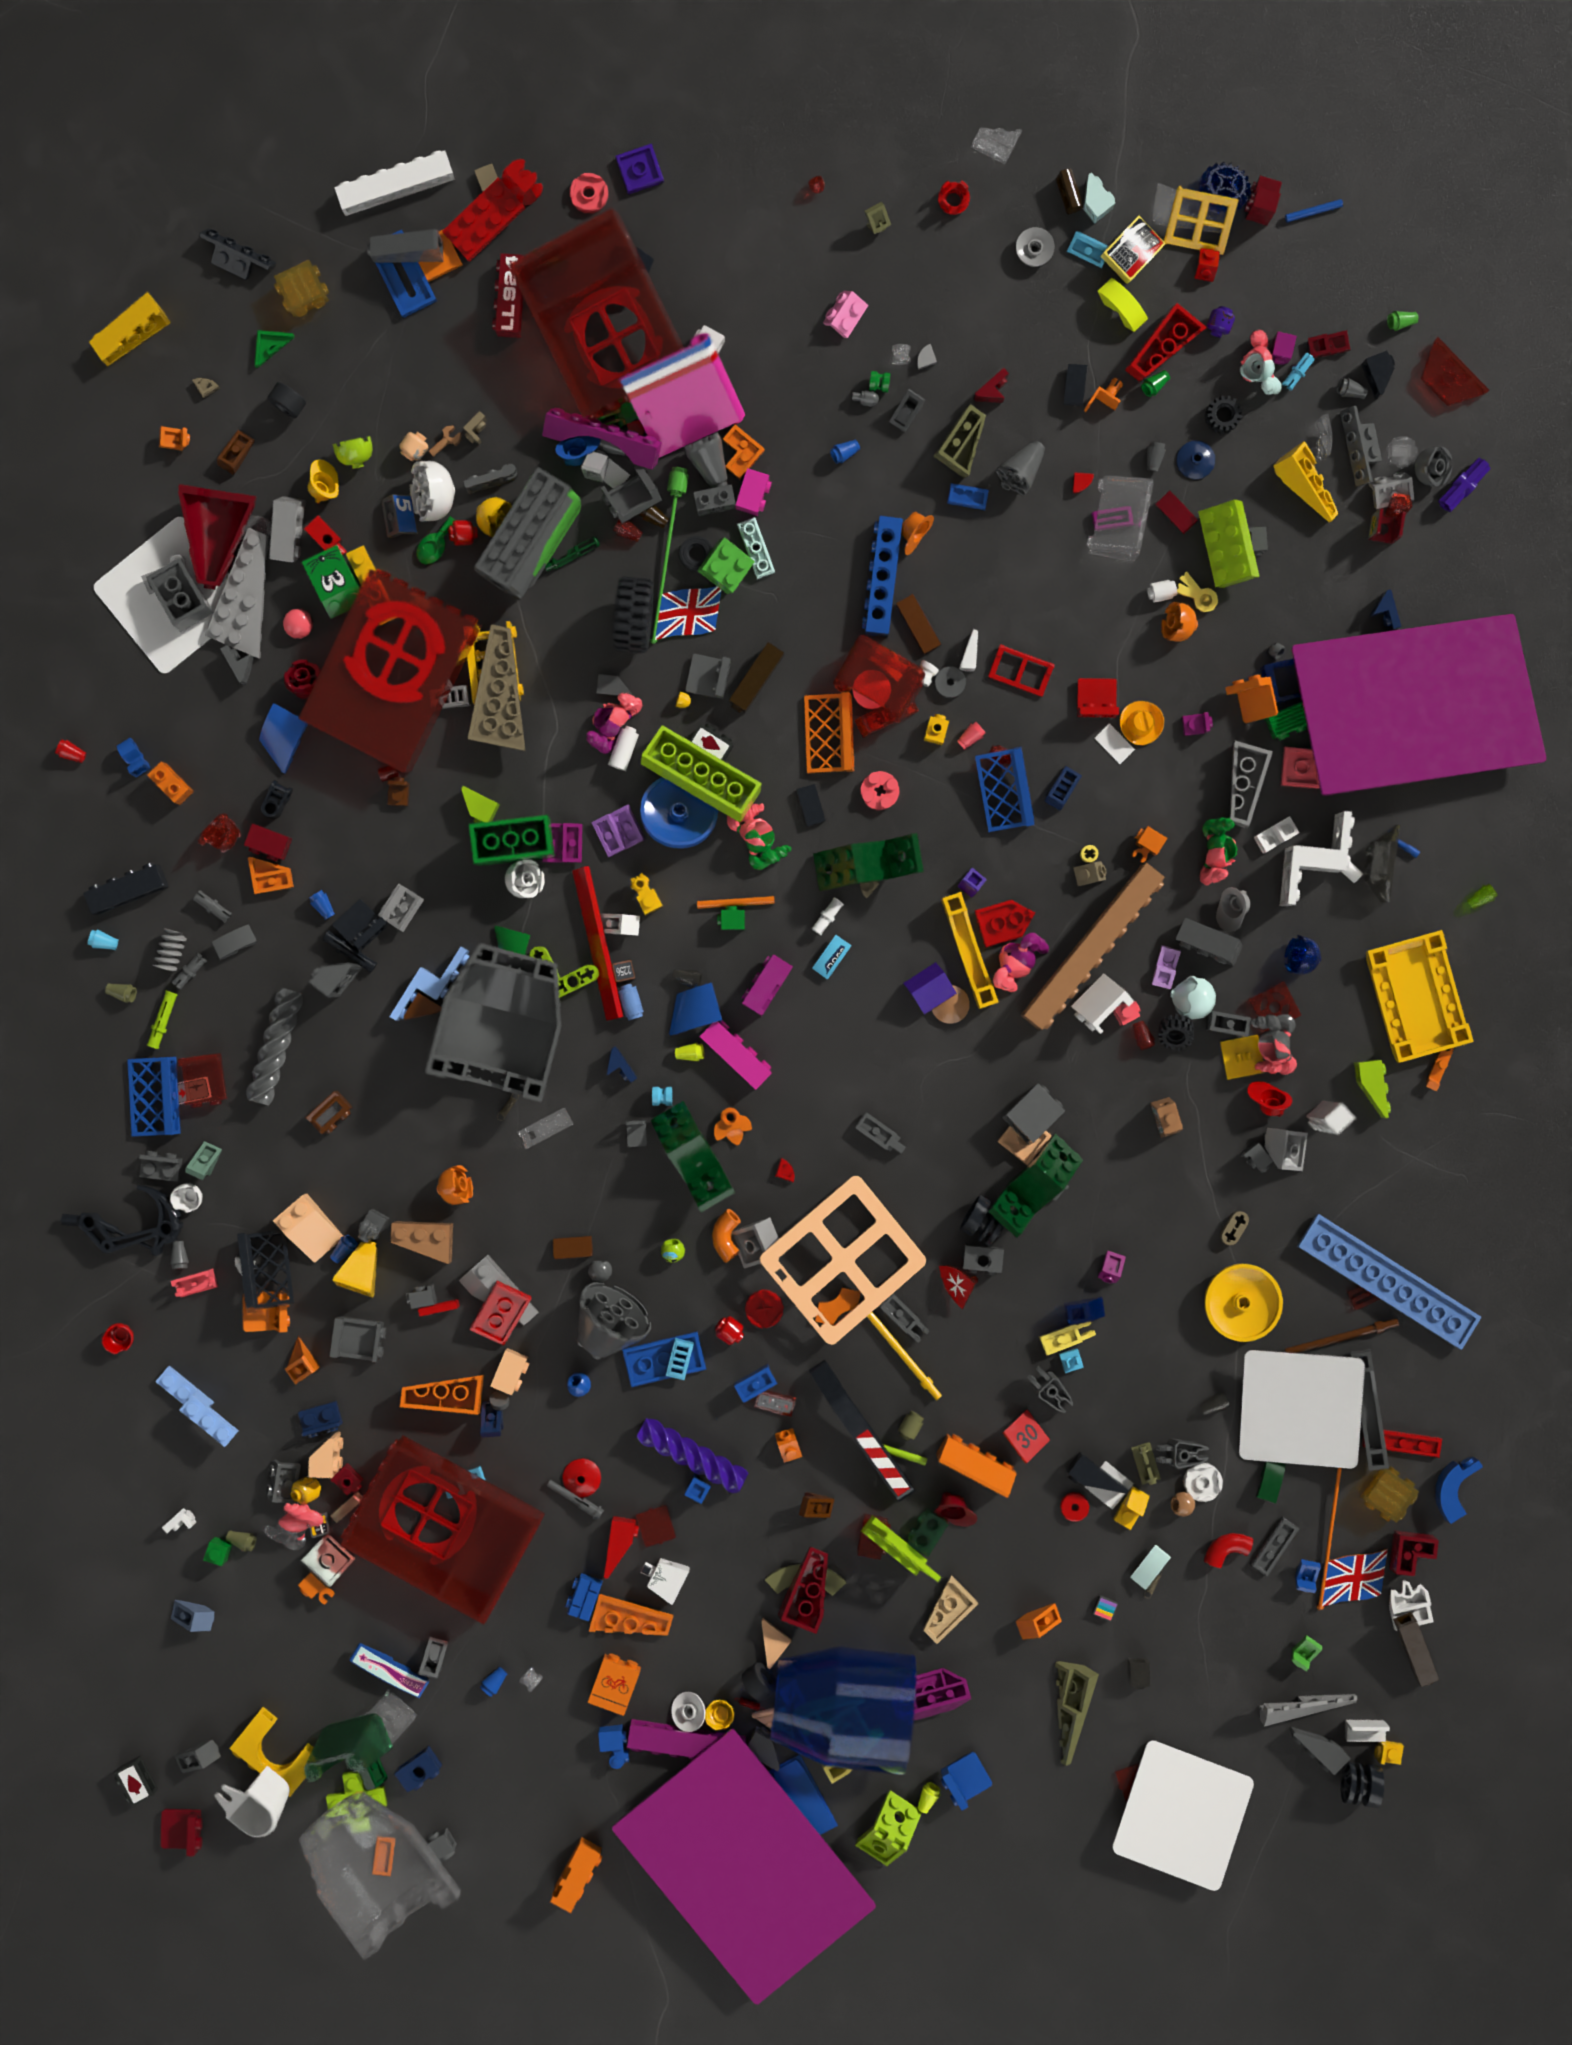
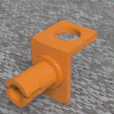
(1107, 396)

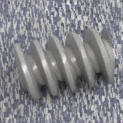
(170, 950)

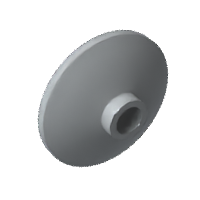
(1037, 238)

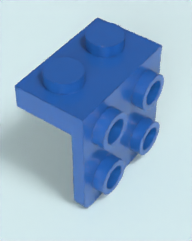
(965, 1779)

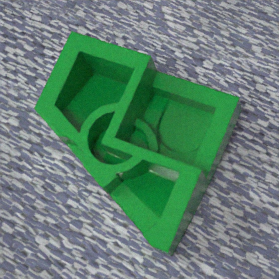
(512, 940)

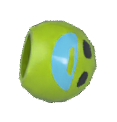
(672, 1250)

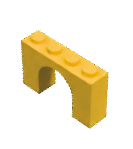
(249, 1748)

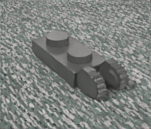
(490, 479)
(902, 1316)

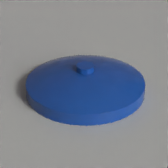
(675, 815)

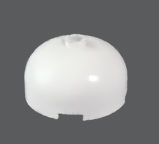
(436, 490)

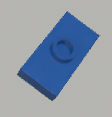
(967, 496)

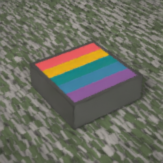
(1105, 1608)

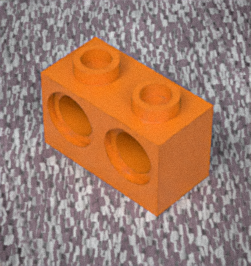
(170, 783)

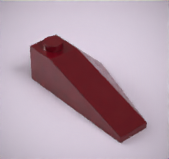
(805, 1597)

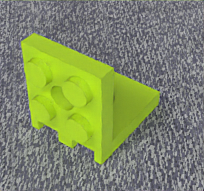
(887, 1837)

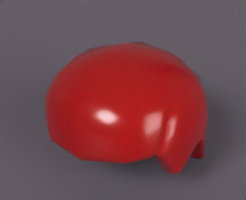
(117, 1338)

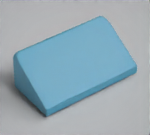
(1087, 248)

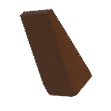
(235, 452)

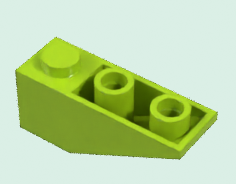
(1371, 1081)

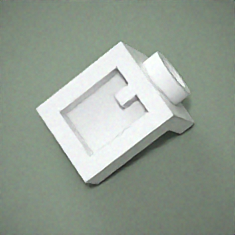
(182, 1517)

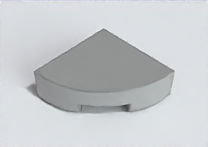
(926, 357)

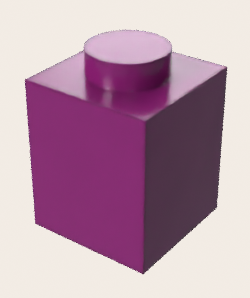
(1282, 347)

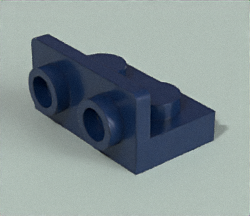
(319, 1419)

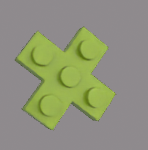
(353, 1784)

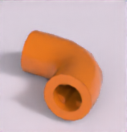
(722, 1235)

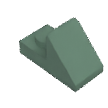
(204, 1161)

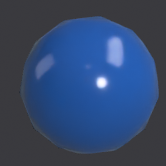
(578, 1384)

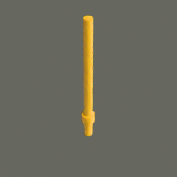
(925, 1381)

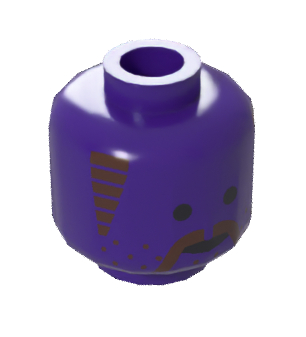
(1220, 321)

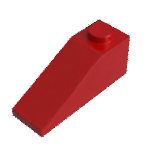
(621, 1537)

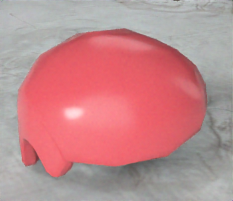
(298, 623)

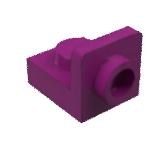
(1197, 724)
(1112, 1267)

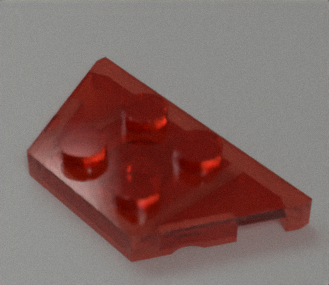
(1450, 376)

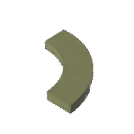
(784, 1576)

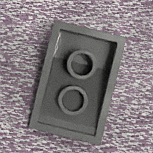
(179, 595)

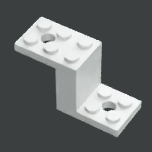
(1316, 859)

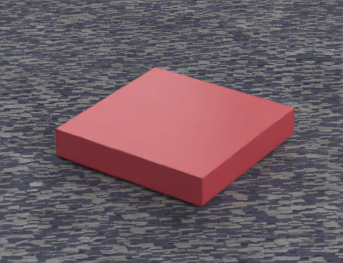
(1299, 768)

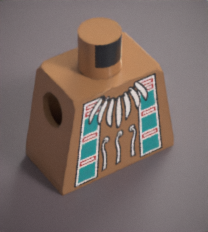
(1166, 1117)

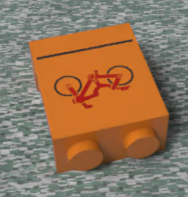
(614, 1684)

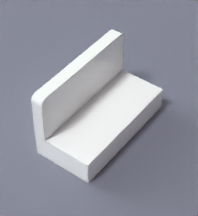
(1365, 1730)

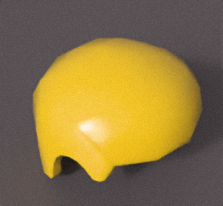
(719, 1714)

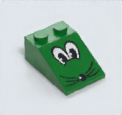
(332, 580)

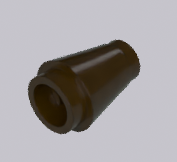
(654, 516)

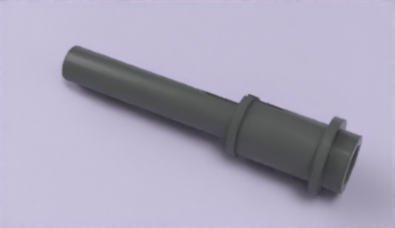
(585, 1505)

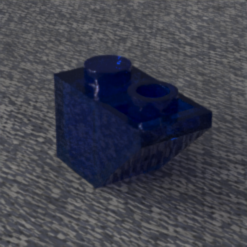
(1084, 1310)

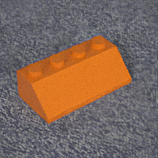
(977, 1465)

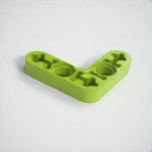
(583, 970)

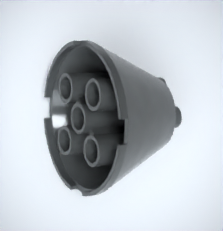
(610, 1320)

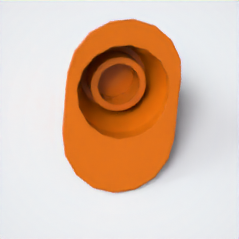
(914, 529)

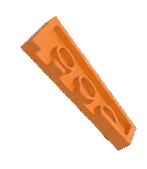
(627, 1617)

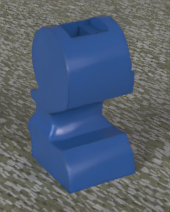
(131, 755)

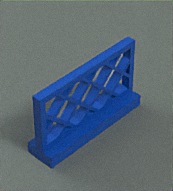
(1021, 782)
(169, 1097)

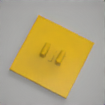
(1241, 1056)

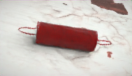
(748, 1703)

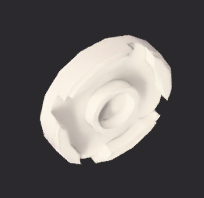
(1203, 1482)

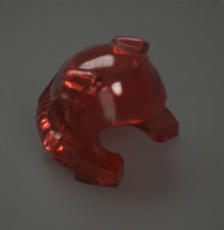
(220, 833)

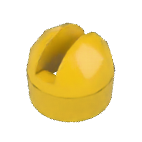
(683, 700)

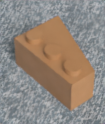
(425, 1238)

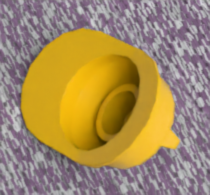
(323, 481)

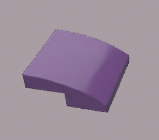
(618, 830)

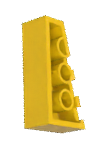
(129, 329)

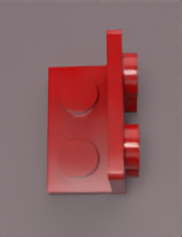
(1097, 698)

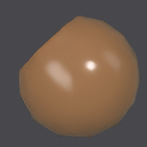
(1182, 1504)

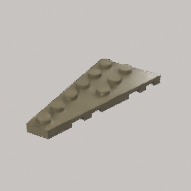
(497, 703)

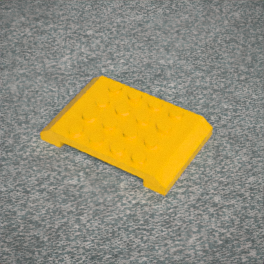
(1418, 996)

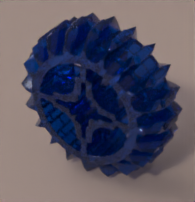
(1223, 180)

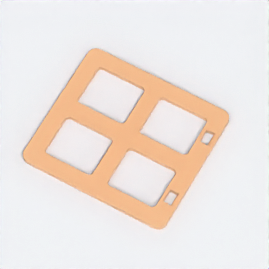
(843, 1259)

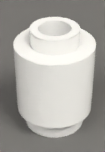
(1162, 590)

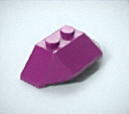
(939, 1693)

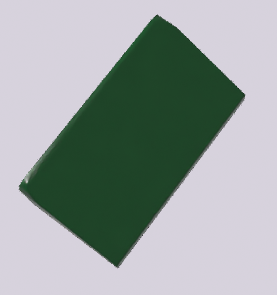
(373, 1775)

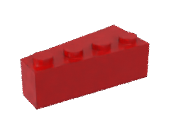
(1169, 336)

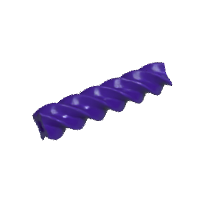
(687, 1452)

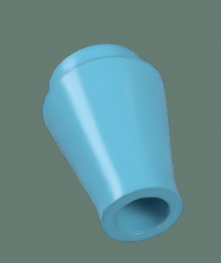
(102, 940)

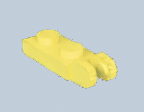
(1065, 1338)

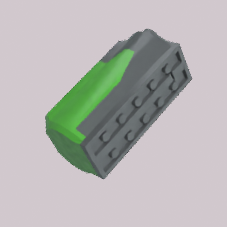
(529, 534)

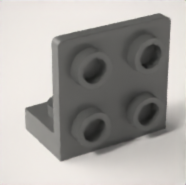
(708, 676)

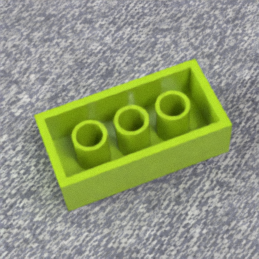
(1228, 543)

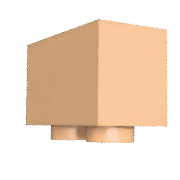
(510, 1371)

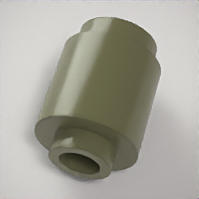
(910, 1426)

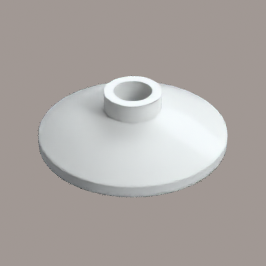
(682, 1711)

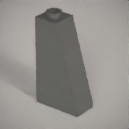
(407, 247)

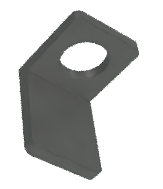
(636, 1133)

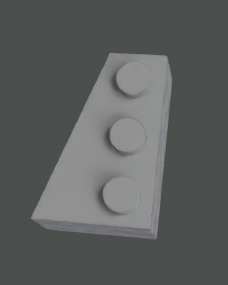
(287, 528)

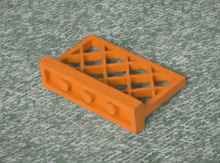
(846, 733)

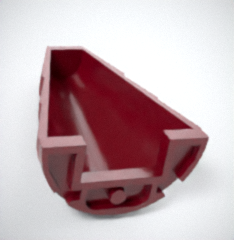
(214, 529)

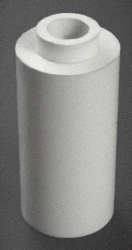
(623, 748)

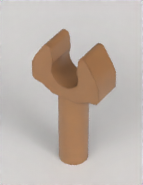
(445, 440)

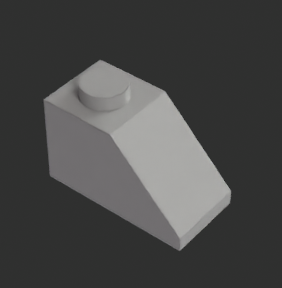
(595, 465)

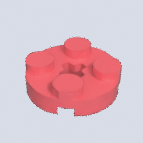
(870, 796)

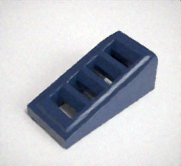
(1053, 800)

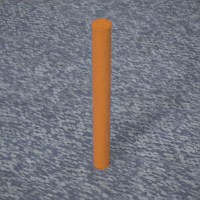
(735, 902)

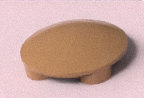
(954, 1008)

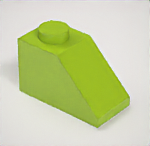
(479, 806)

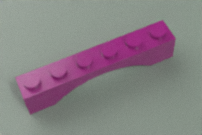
(640, 449)

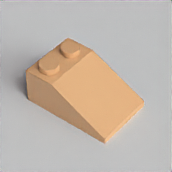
(308, 1228)

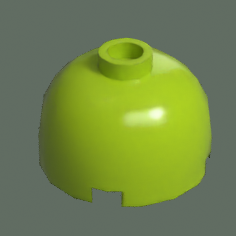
(354, 451)

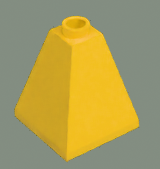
(359, 1270)

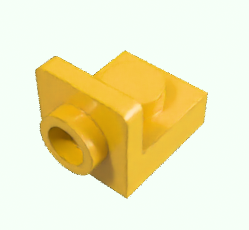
(1389, 1752)

